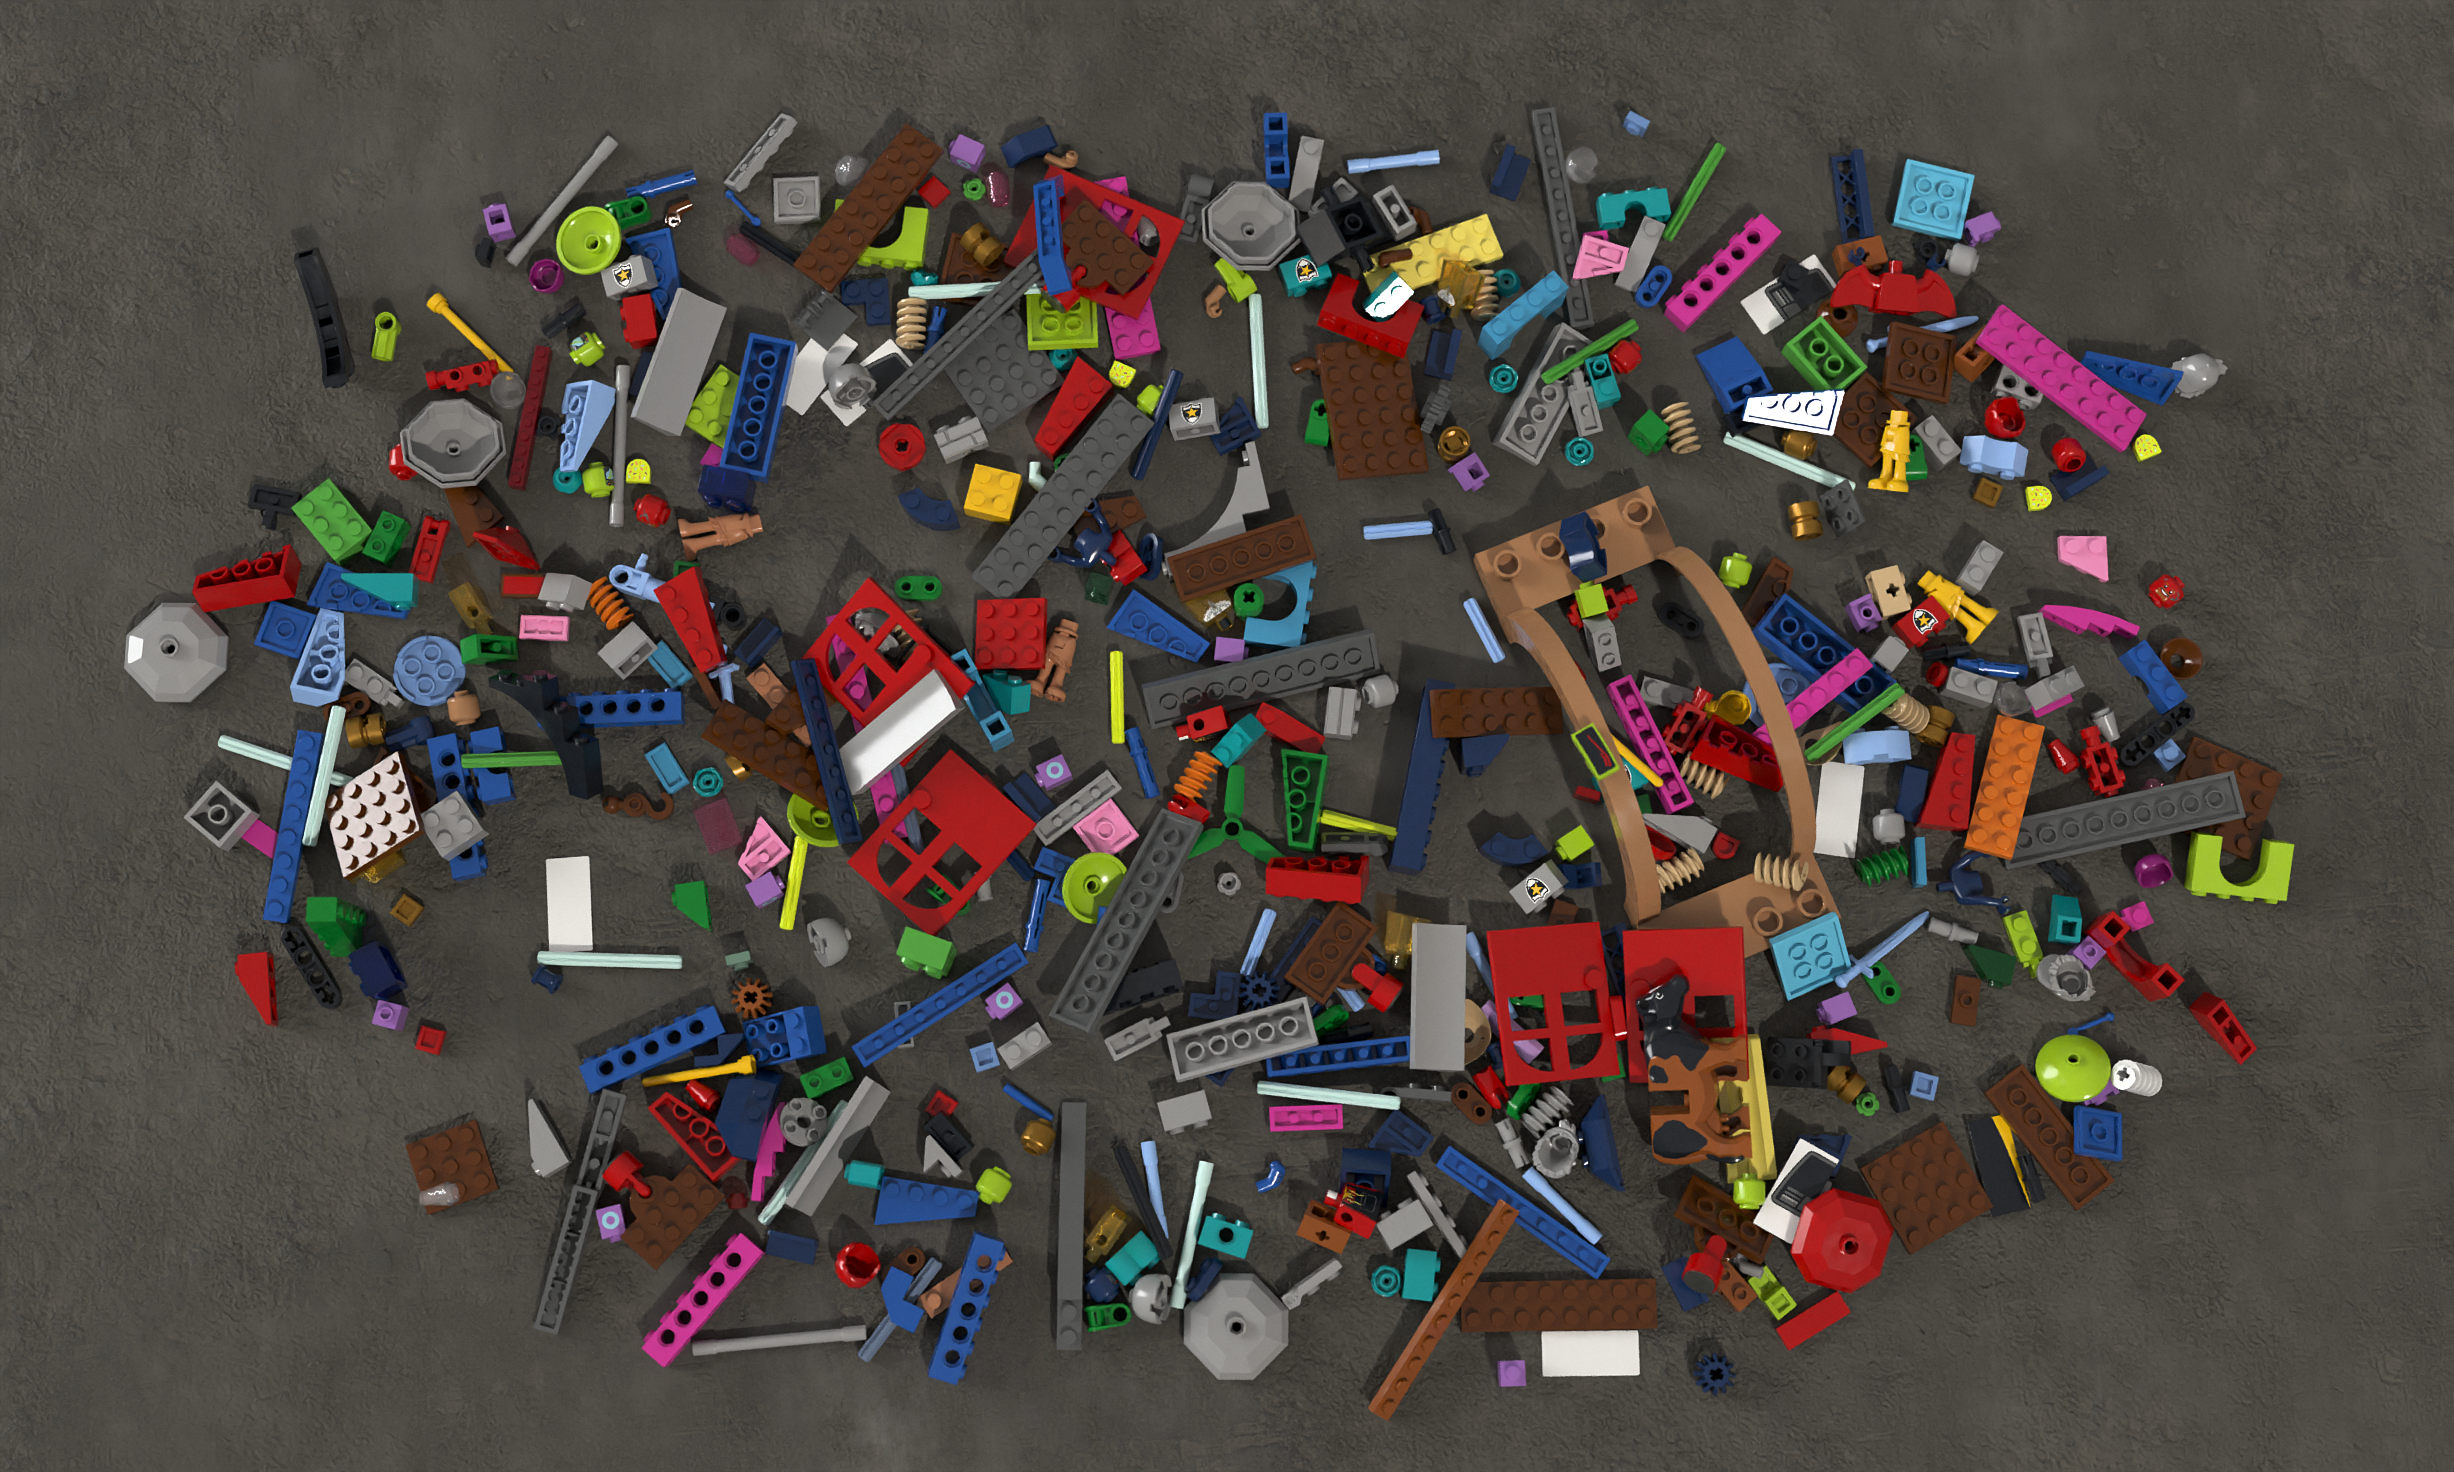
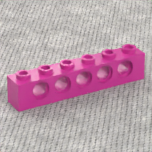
(1684, 316)
(1649, 743)
(654, 1341)

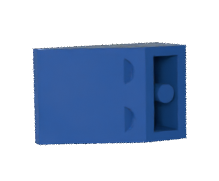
(1733, 374)
(785, 1036)

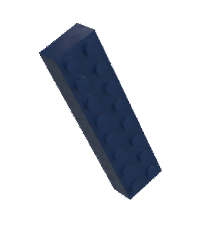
(1419, 790)

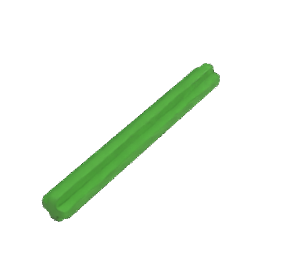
(1693, 192)
(1589, 351)
(1854, 722)
(513, 759)

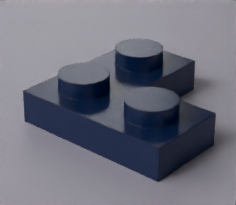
(873, 294)
(1222, 1004)

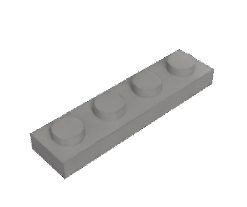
(762, 150)
(1076, 808)
(1432, 1205)

